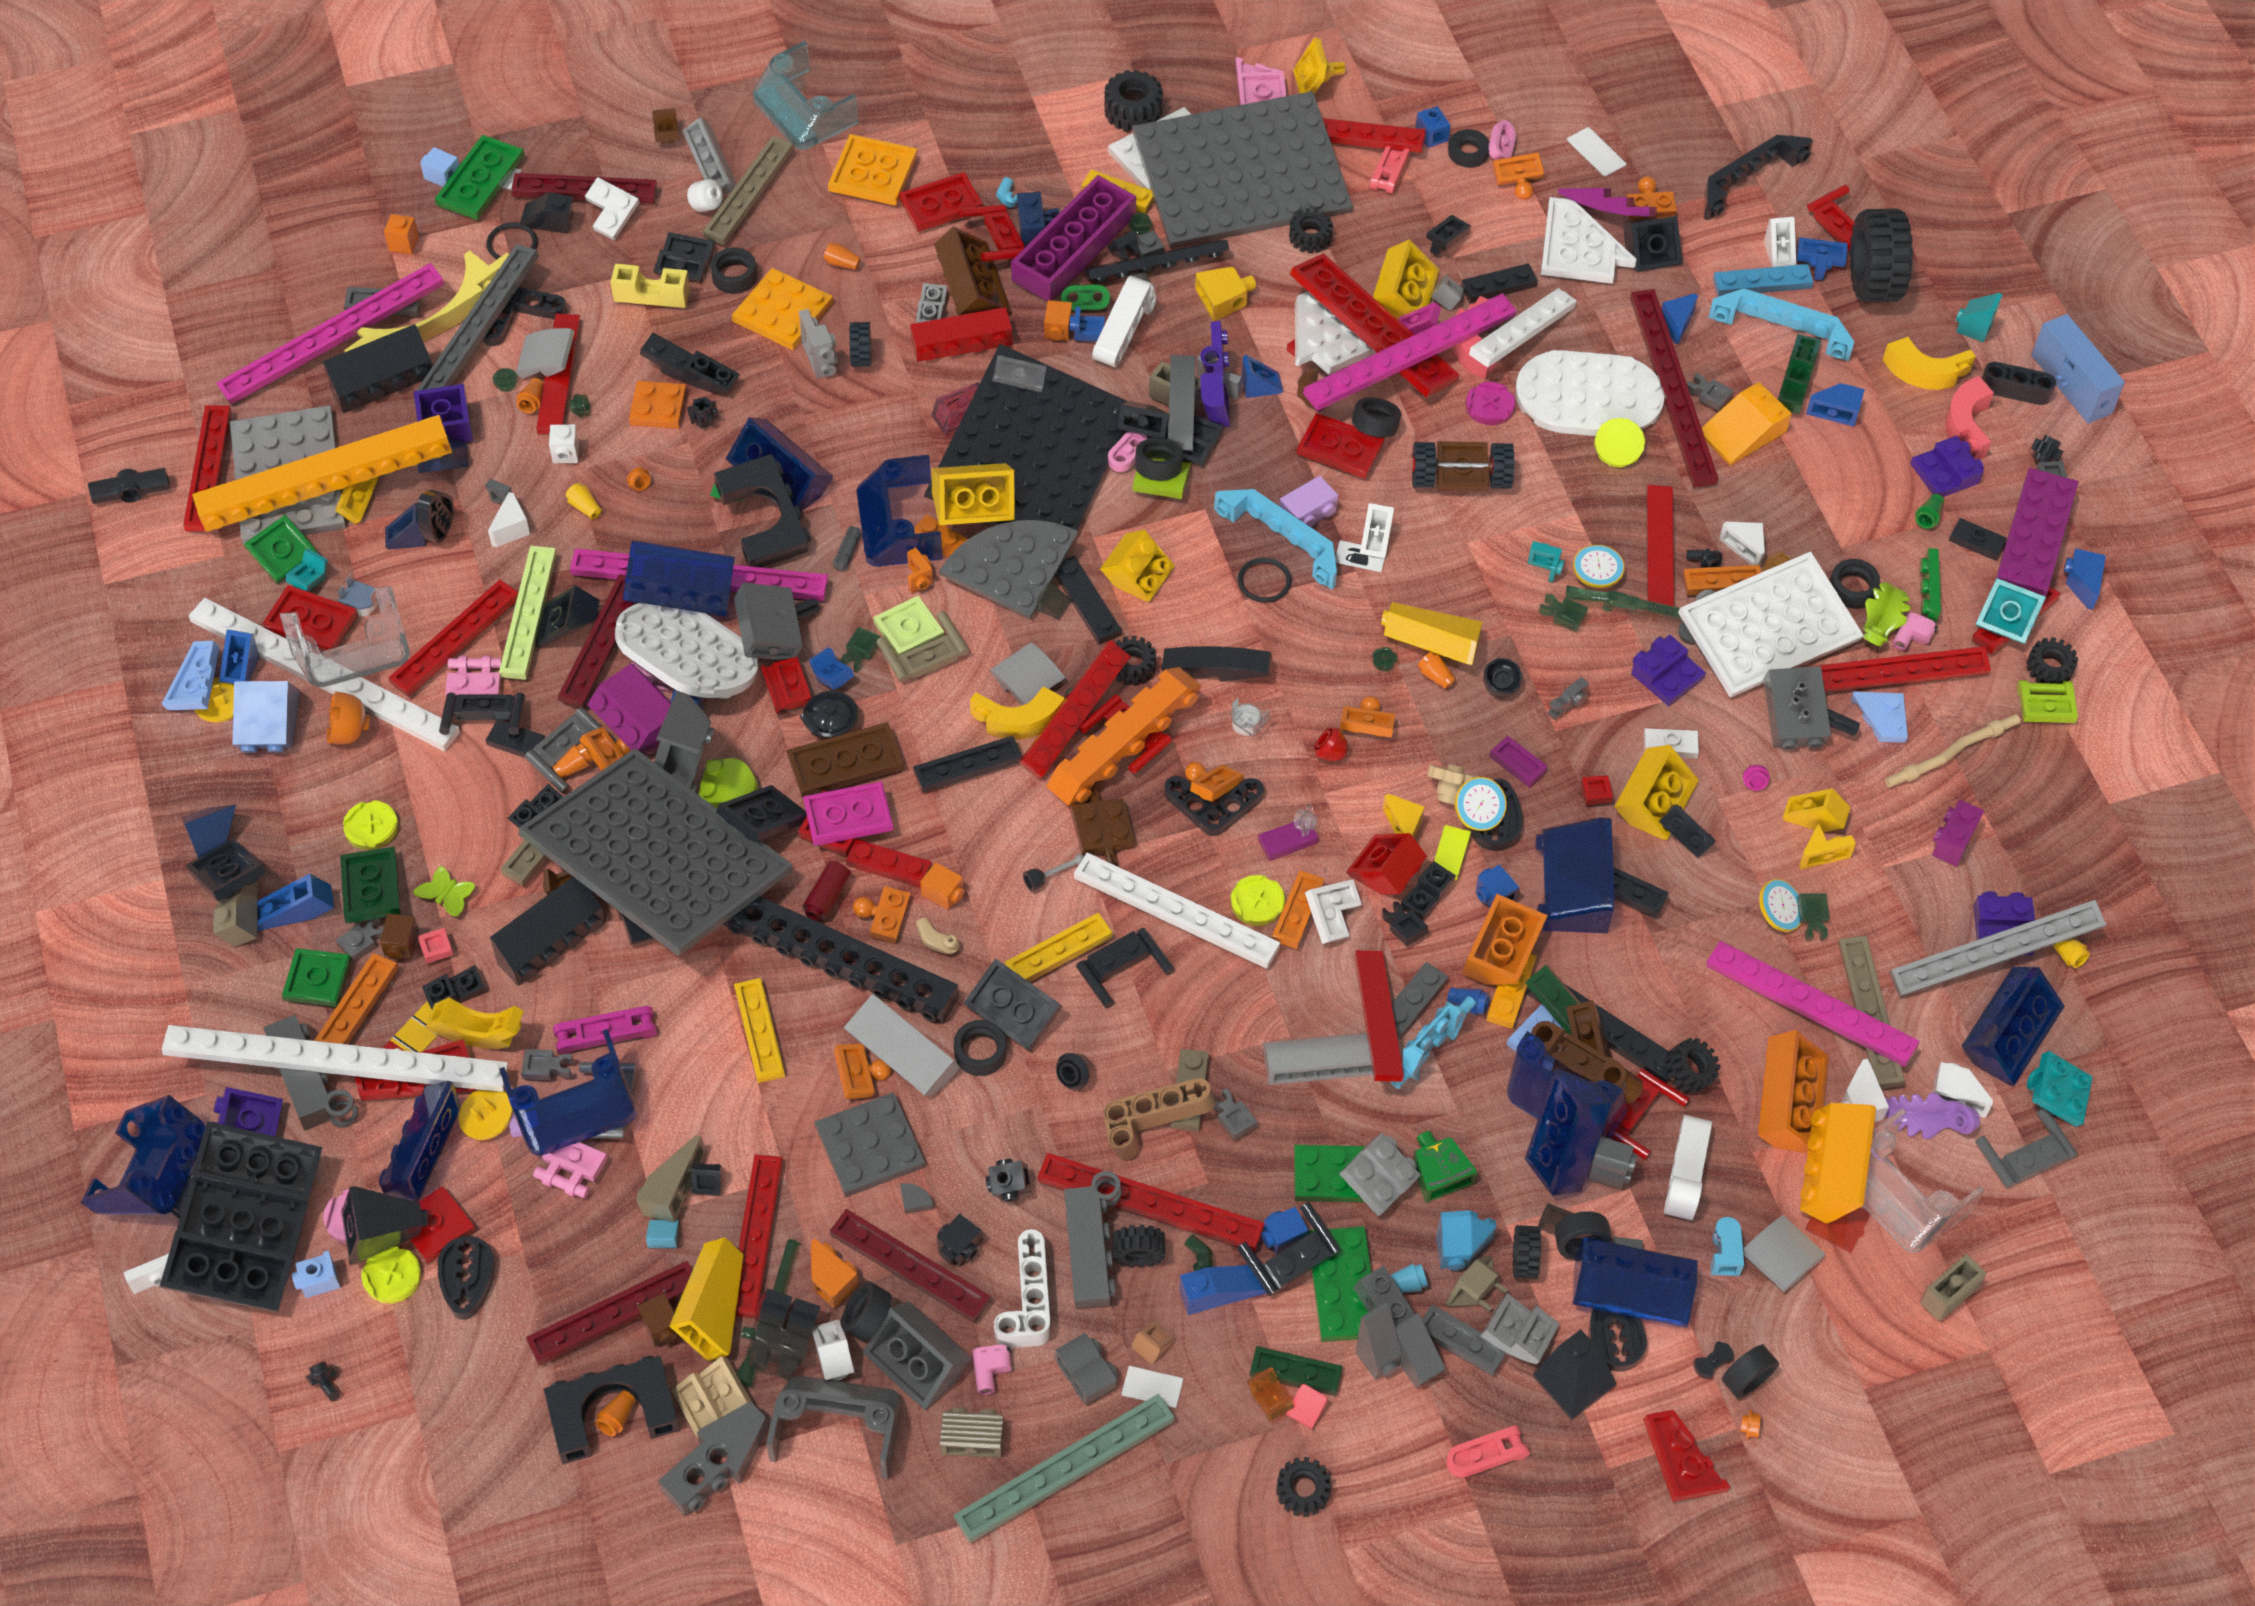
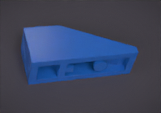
(295, 903)
(1217, 1287)

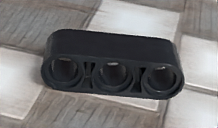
(2019, 383)

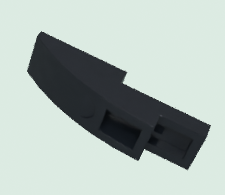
(689, 368)

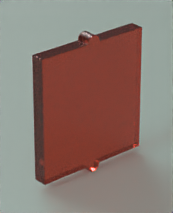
(1842, 1231)

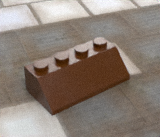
(971, 282)

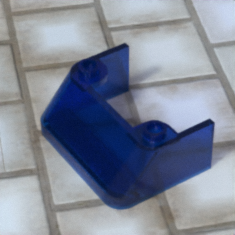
(887, 539)
(577, 1111)

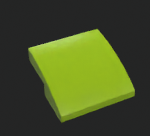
(1169, 488)

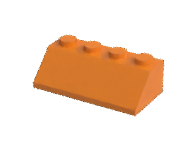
(1791, 1090)

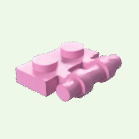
(473, 683)
(576, 1159)

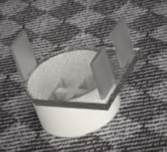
(1248, 718)

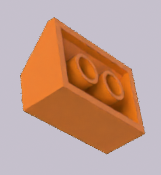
(1504, 943)

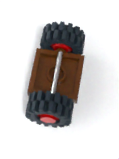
(1463, 465)

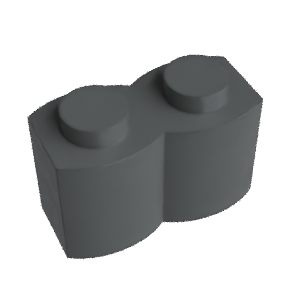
(1612, 1163)
(1086, 1368)

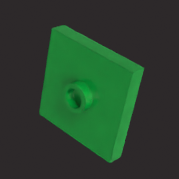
(279, 548)
(316, 977)

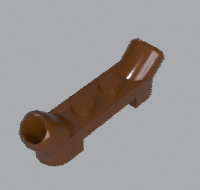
(1586, 1060)

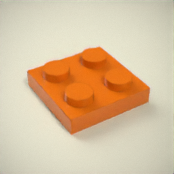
(657, 404)

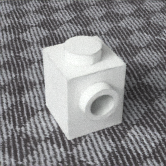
(564, 443)

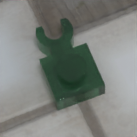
(1567, 614)
(860, 646)
(1814, 911)

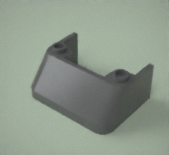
(683, 739)
(877, 1406)

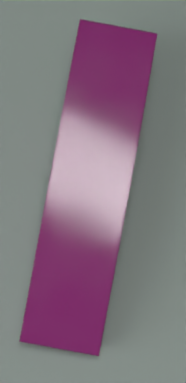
(1601, 199)

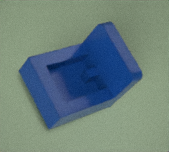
(1086, 327)
(830, 670)

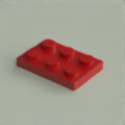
(939, 201)
(1340, 446)
(318, 616)

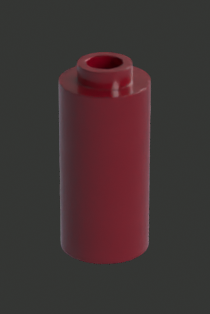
(826, 891)

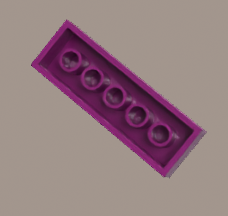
(1073, 238)
(2037, 531)

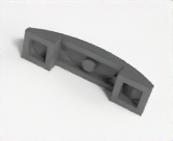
(1182, 401)

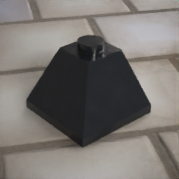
(1653, 242)
(566, 615)
(1575, 1375)

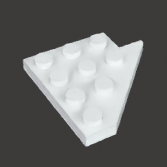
(1579, 245)
(1325, 337)

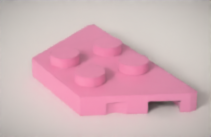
(1258, 82)

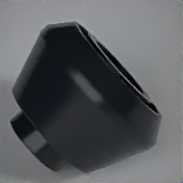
(1073, 1070)

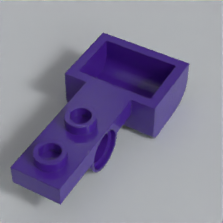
(1213, 381)

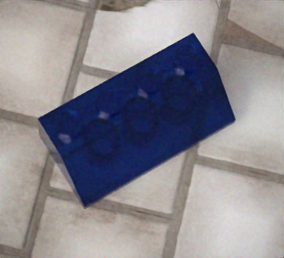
(800, 470)
(678, 578)
(2013, 1024)
(1567, 1132)
(421, 1142)
(1634, 1282)

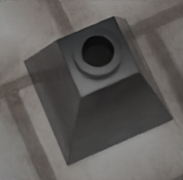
(378, 1222)

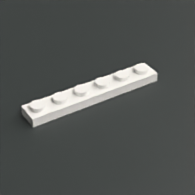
(1522, 327)

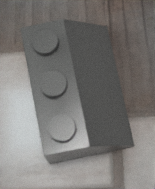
(916, 1354)

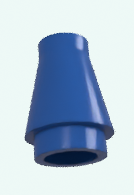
(1458, 995)

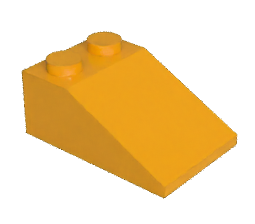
(1746, 424)

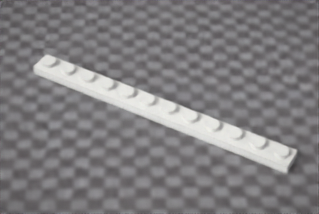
(375, 699)
(333, 1058)

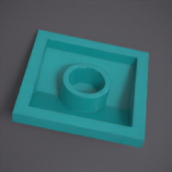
(2010, 611)

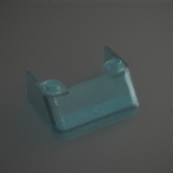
(800, 119)

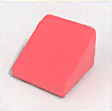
(1308, 1406)

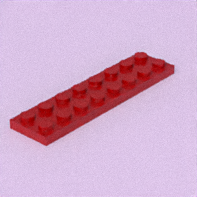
(1369, 319)

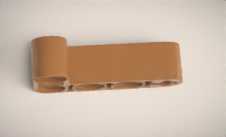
(1159, 1113)

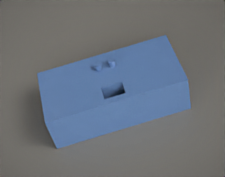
(2078, 368)

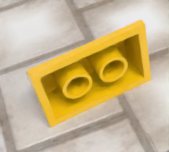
(1405, 279)
(973, 493)
(1654, 787)

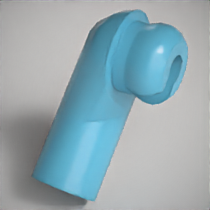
(1004, 194)

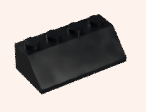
(378, 368)
(547, 930)

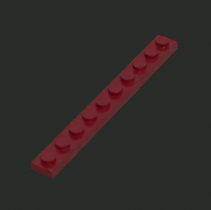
(1675, 389)

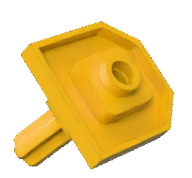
(1315, 69)

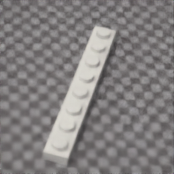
(1177, 910)

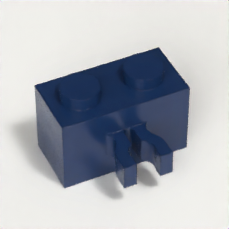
(1031, 215)

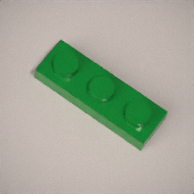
(1930, 585)

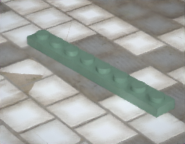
(1063, 1468)

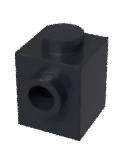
(959, 1240)

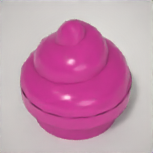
(1756, 777)

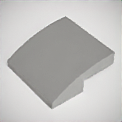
(545, 352)
(1027, 673)
(1783, 1253)
(1519, 1330)

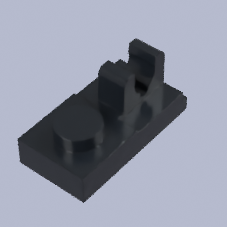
(1447, 233)

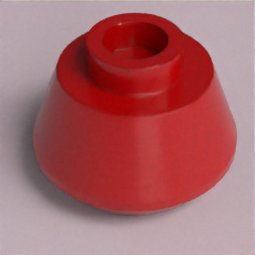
(1331, 745)

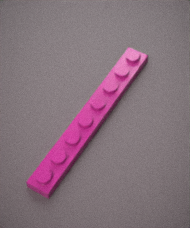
(1812, 1003)

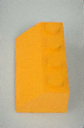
(1837, 1160)

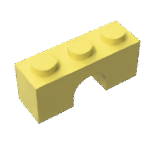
(632, 287)

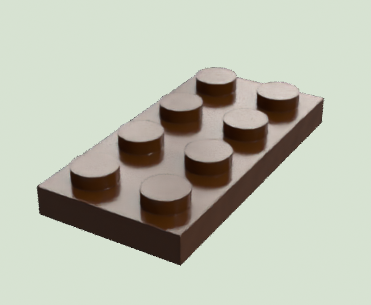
(845, 759)

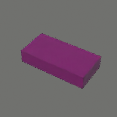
(1518, 761)
(1285, 841)

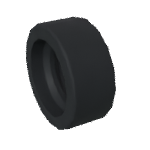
(729, 257)
(1376, 417)
(1158, 469)
(1857, 568)
(974, 1029)
(1580, 1224)
(866, 1311)
(1750, 1371)

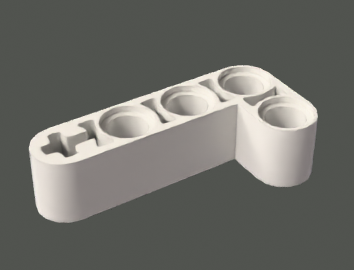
(1134, 300)
(1688, 1167)
(1030, 1288)

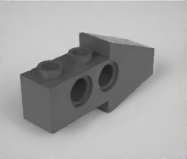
(1419, 1353)
(732, 1437)

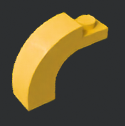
(1924, 371)
(1020, 721)
(475, 1027)

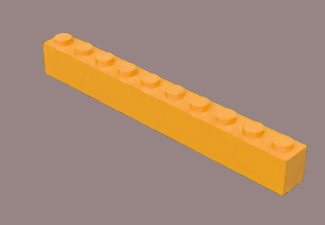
(321, 473)

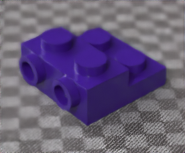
(1948, 467)
(1667, 669)
(2001, 913)
(248, 1111)

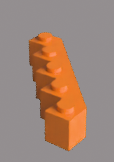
(1123, 736)

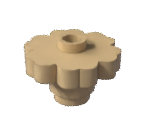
(1449, 780)

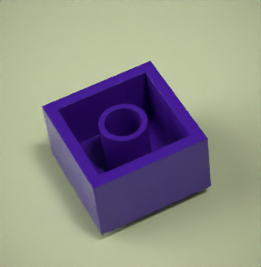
(450, 405)

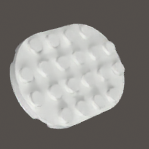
(1584, 390)
(686, 650)

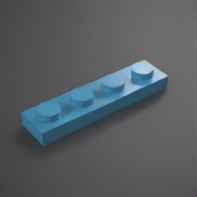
(1764, 279)

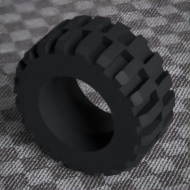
(1881, 255)

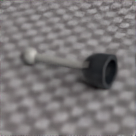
(1036, 878)

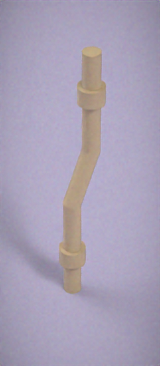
(1913, 771)

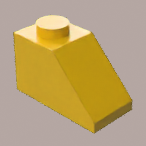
(1817, 808)

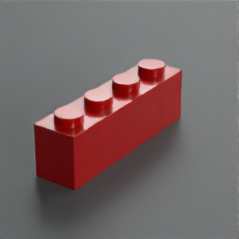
(961, 334)

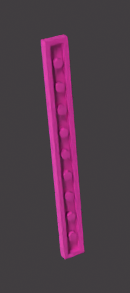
(330, 333)
(1409, 352)
(611, 564)

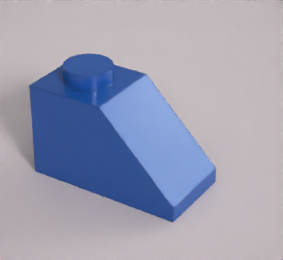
(1837, 404)
(2085, 575)

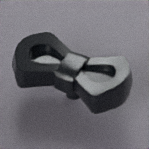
(1721, 1355)

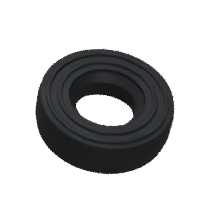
(1465, 159)

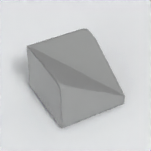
(1447, 292)

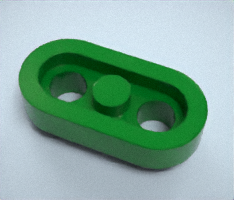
(1085, 296)

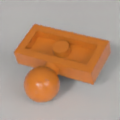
(1519, 170)
(1647, 198)
(1368, 718)
(603, 748)
(1213, 783)
(887, 914)
(856, 1073)

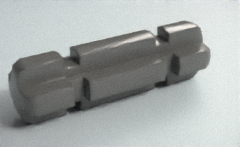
(846, 548)

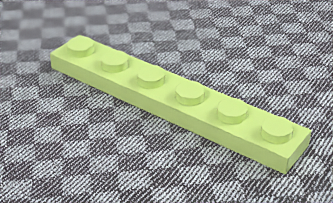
(528, 613)

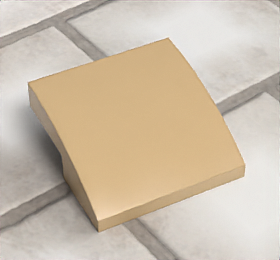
(710, 1394)

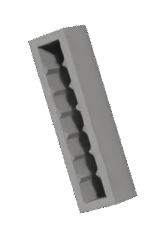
(901, 1046)
(1317, 1058)

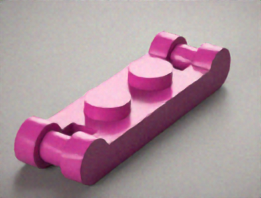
(590, 1029)

